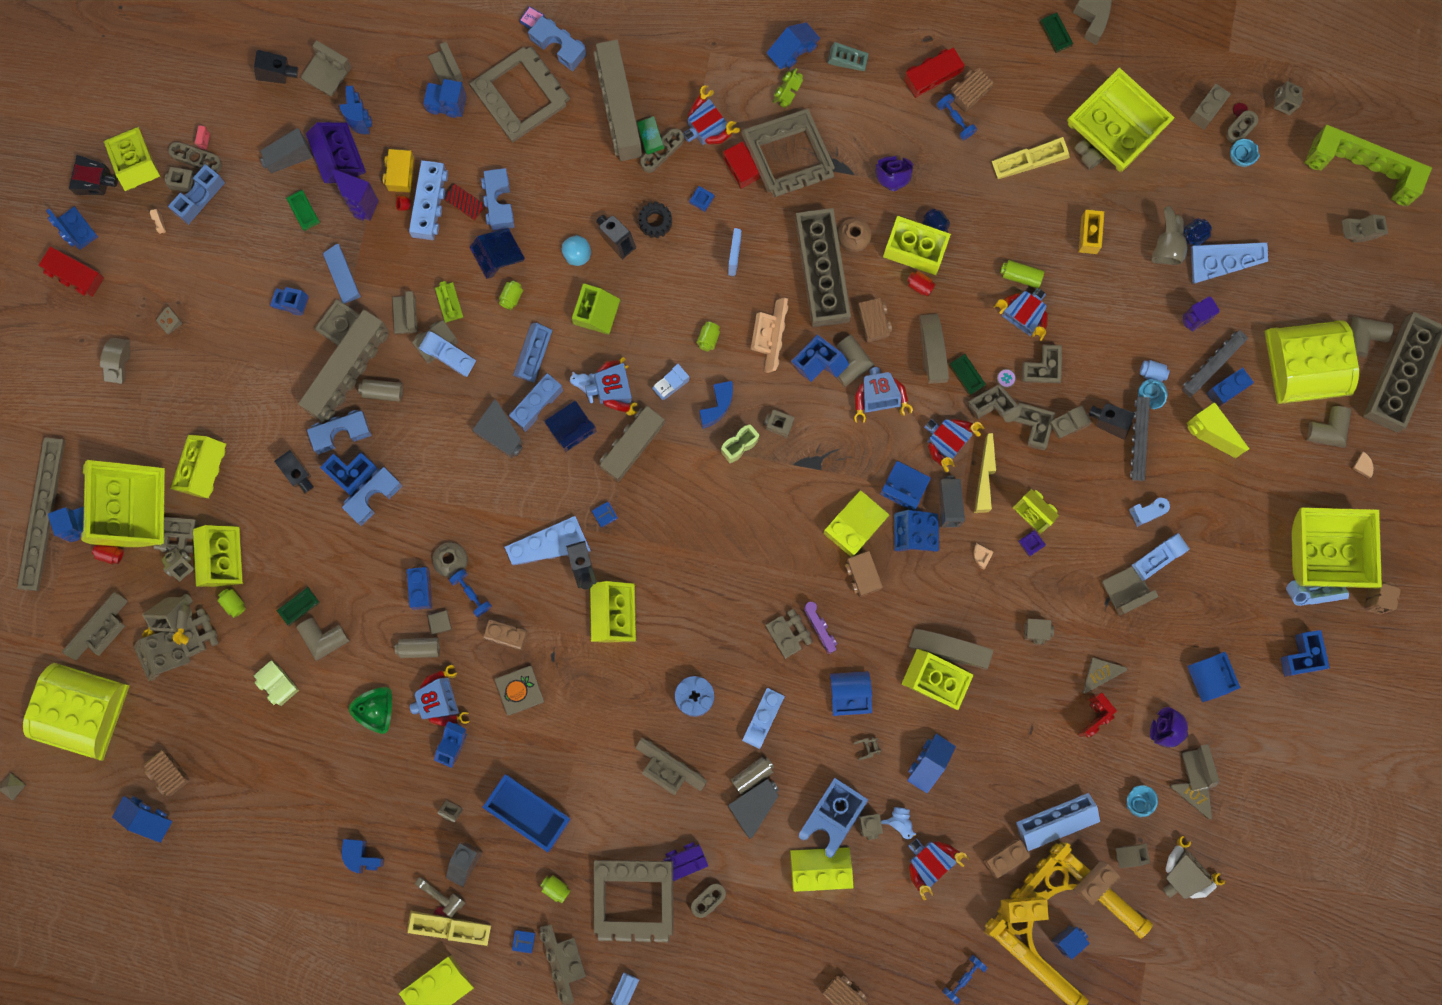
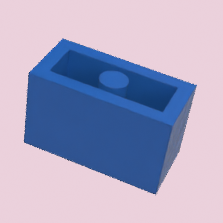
(1230, 387)
(419, 588)
(1071, 941)

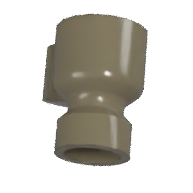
(1090, 156)

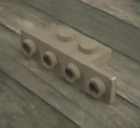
(99, 629)
(666, 770)
(564, 963)

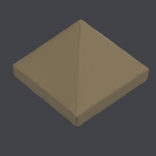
(12, 786)
(450, 811)

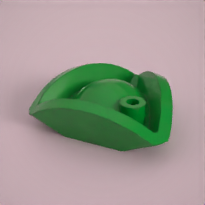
(373, 709)

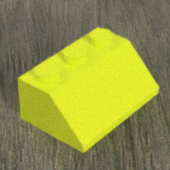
(916, 245)
(198, 466)
(217, 556)
(613, 612)
(816, 871)
(438, 986)

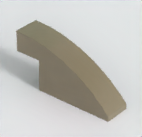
(1097, 14)
(933, 349)
(951, 648)

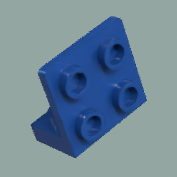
(73, 228)
(905, 486)
(916, 531)

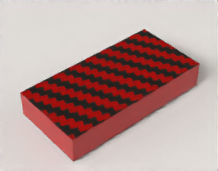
(464, 202)

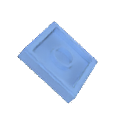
(734, 254)

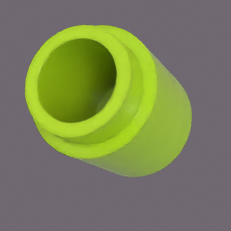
(510, 295)
(708, 336)
(231, 602)
(555, 889)

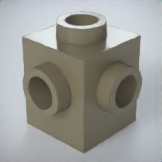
(1288, 98)
(177, 564)

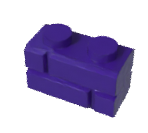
(1200, 314)
(687, 861)

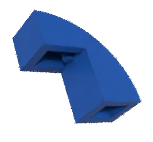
(723, 395)

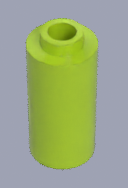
(1022, 273)

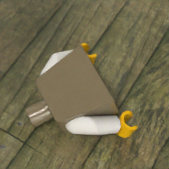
(1188, 875)

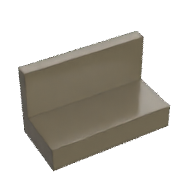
(445, 64)
(405, 313)
(1200, 768)

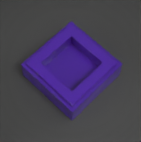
(1032, 543)

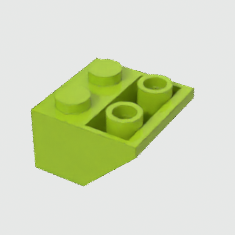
(595, 309)

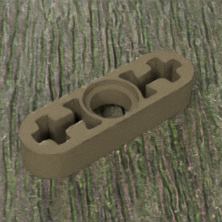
(189, 150)
(662, 158)

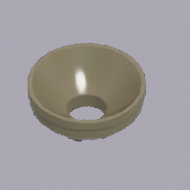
(459, 563)

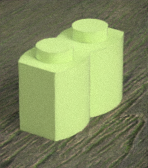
(735, 446)
(276, 683)

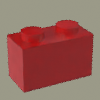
(741, 164)

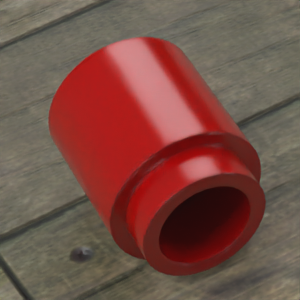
(921, 283)
(108, 554)

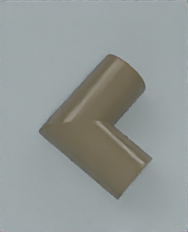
(1367, 330)
(856, 357)
(1046, 372)
(996, 399)
(1040, 421)
(1335, 432)
(319, 643)

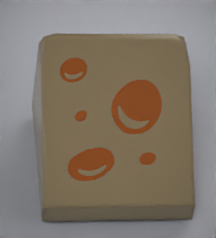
(169, 320)

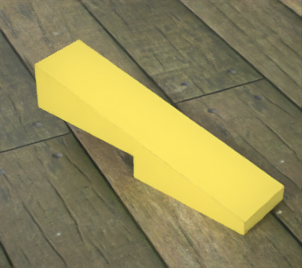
(1031, 159)
(988, 467)
(448, 928)

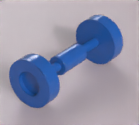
(968, 131)
(458, 577)
(965, 979)

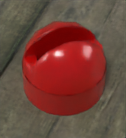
(403, 203)

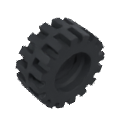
(655, 209)

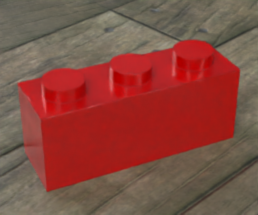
(934, 72)
(70, 272)

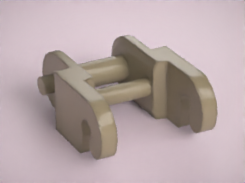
(866, 741)

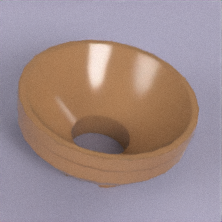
(851, 243)

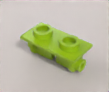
(783, 92)
(448, 301)

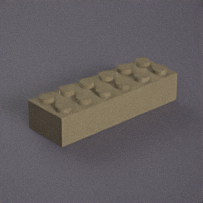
(617, 100)
(822, 267)
(344, 367)
(1405, 372)

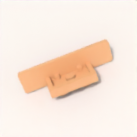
(768, 334)

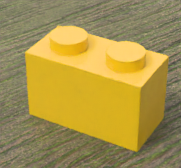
(399, 170)
(1091, 231)
(1024, 909)

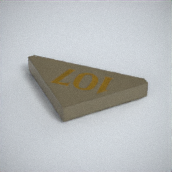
(1101, 672)
(1198, 799)

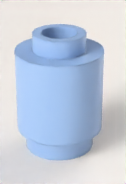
(1154, 370)

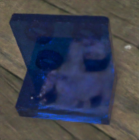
(496, 251)
(570, 426)

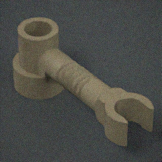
(451, 904)

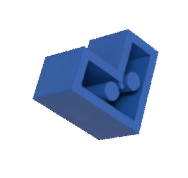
(792, 43)
(445, 98)
(819, 356)
(349, 476)
(67, 523)
(1311, 655)
(931, 763)
(140, 819)

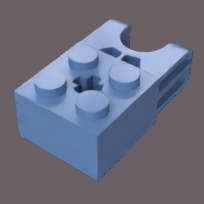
(834, 822)

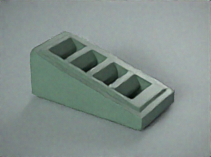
(846, 63)

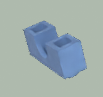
(545, 32)
(497, 183)
(205, 187)
(543, 393)
(323, 434)
(358, 505)

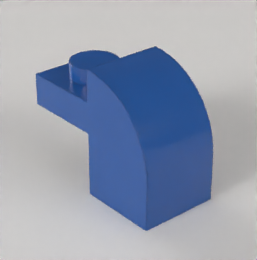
(290, 300)
(451, 744)
(354, 856)

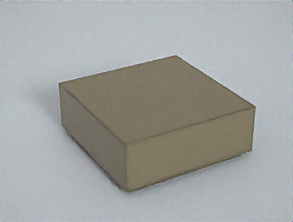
(439, 622)

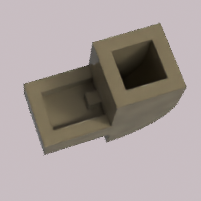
(1365, 229)
(113, 360)
(1070, 422)

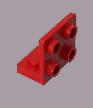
(1101, 705)

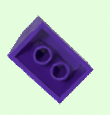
(334, 149)
(357, 195)

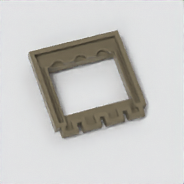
(499, 108)
(779, 129)
(633, 872)

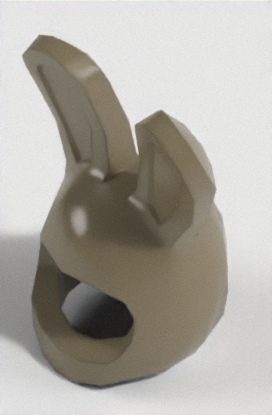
(1171, 244)

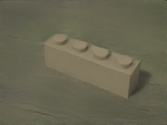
(632, 443)

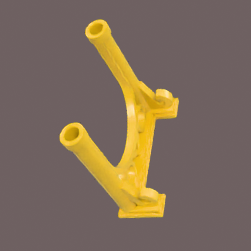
(1029, 956)

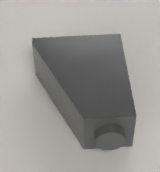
(286, 152)
(498, 431)
(951, 502)
(754, 806)
(463, 863)

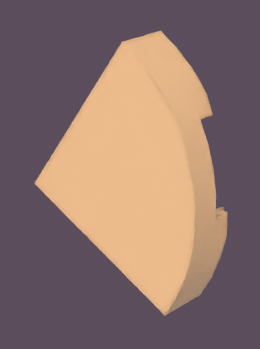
(157, 216)
(1364, 465)
(982, 555)

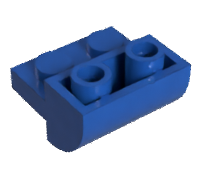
(355, 113)
(1213, 677)
(851, 693)

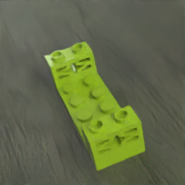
(1334, 142)

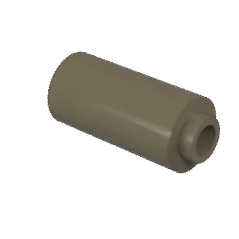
(381, 390)
(418, 648)
(752, 775)

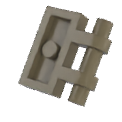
(180, 529)
(784, 637)
(196, 641)

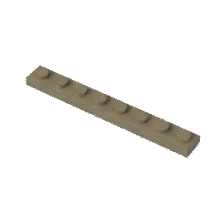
(39, 522)

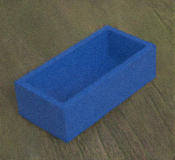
(527, 813)

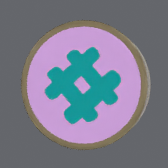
(1006, 378)

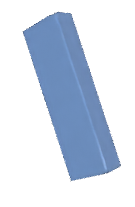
(341, 274)
(532, 352)

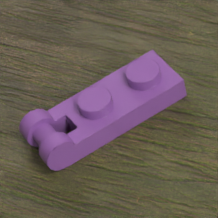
(820, 627)

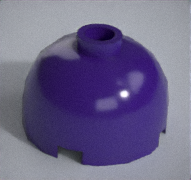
(893, 172)
(1169, 729)

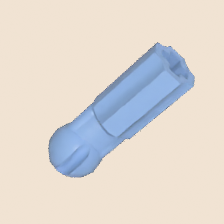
(625, 990)

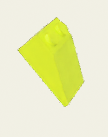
(131, 159)
(1217, 431)
(1036, 511)
(856, 524)
(937, 679)

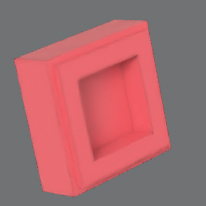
(202, 138)

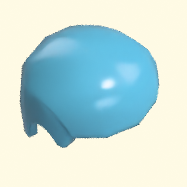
(1244, 152)
(576, 250)
(1155, 390)
(1142, 801)

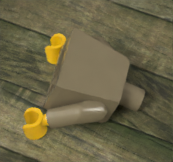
(169, 616)

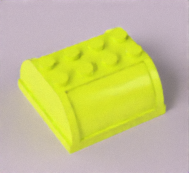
(1120, 119)
(1312, 361)
(123, 504)
(1336, 548)
(74, 710)

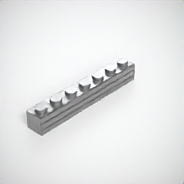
(1214, 363)
(1140, 439)

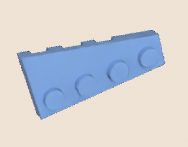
(1218, 260)
(546, 543)

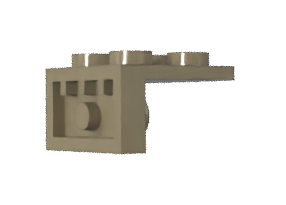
(326, 69)
(1127, 591)
(159, 654)

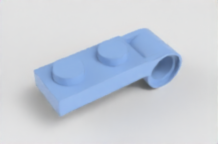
(447, 353)
(1160, 556)
(1314, 595)
(763, 718)

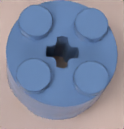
(684, 691)

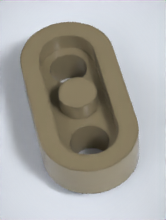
(1240, 127)
(708, 900)

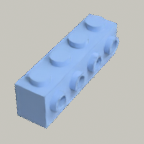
(428, 200)
(1058, 822)

